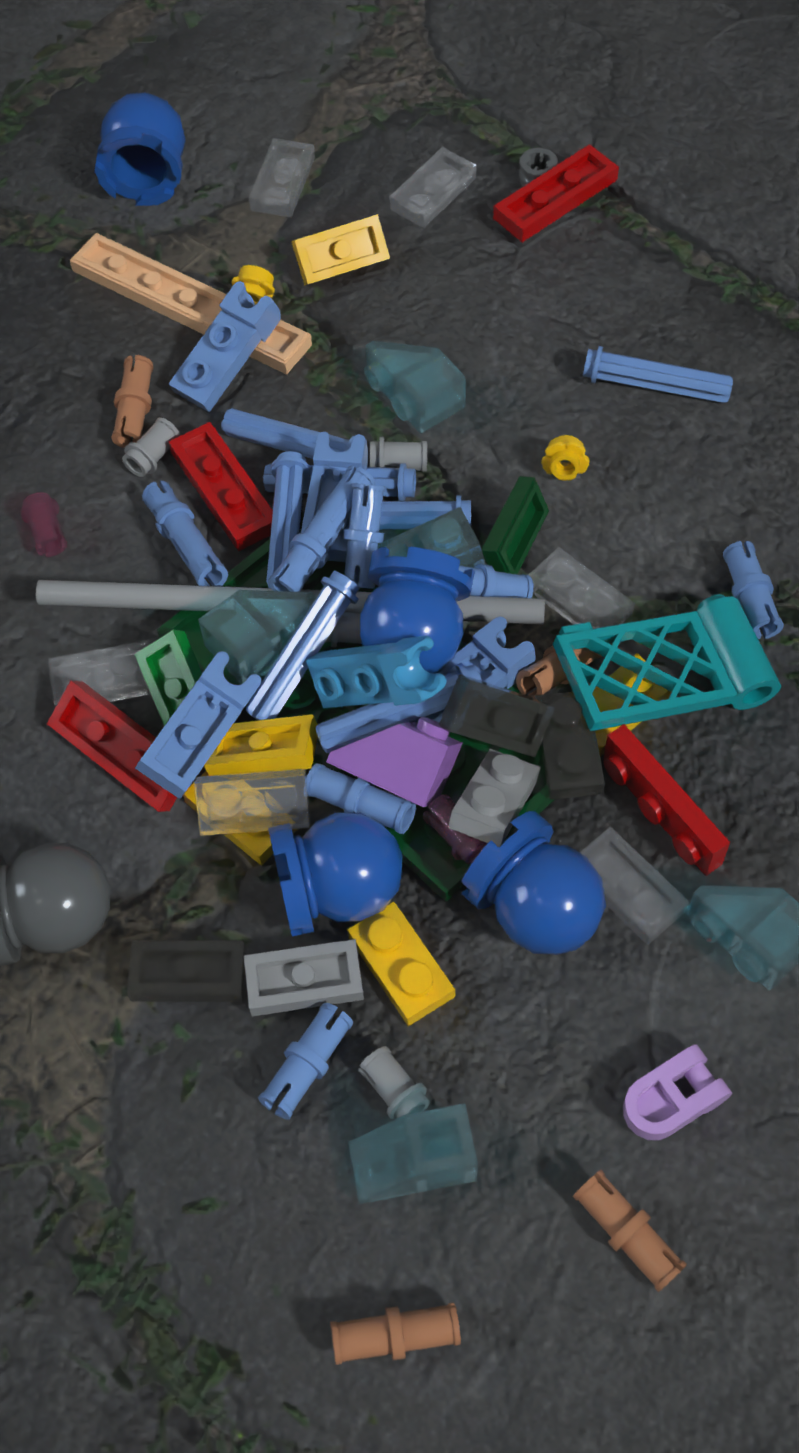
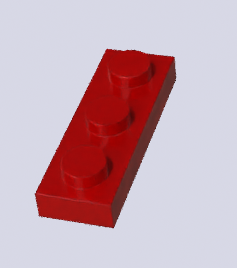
(555, 193)
(223, 485)
(108, 739)
(664, 801)

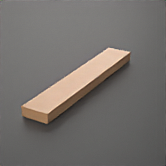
(177, 296)

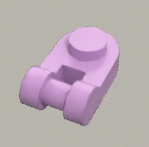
(656, 1105)

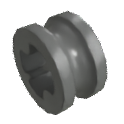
(535, 159)

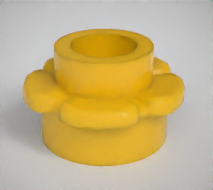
(257, 281)
(565, 448)

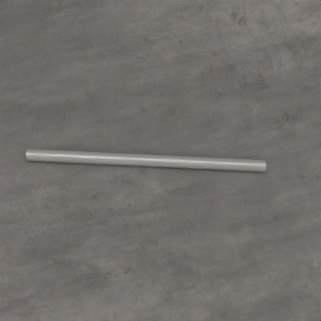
(208, 597)

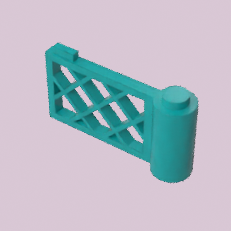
(720, 637)

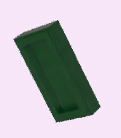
(516, 527)

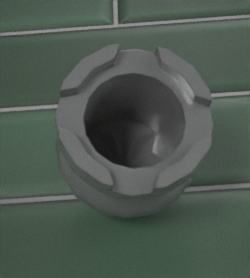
(51, 900)

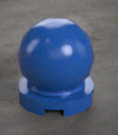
(141, 149)
(417, 600)
(339, 869)
(541, 891)

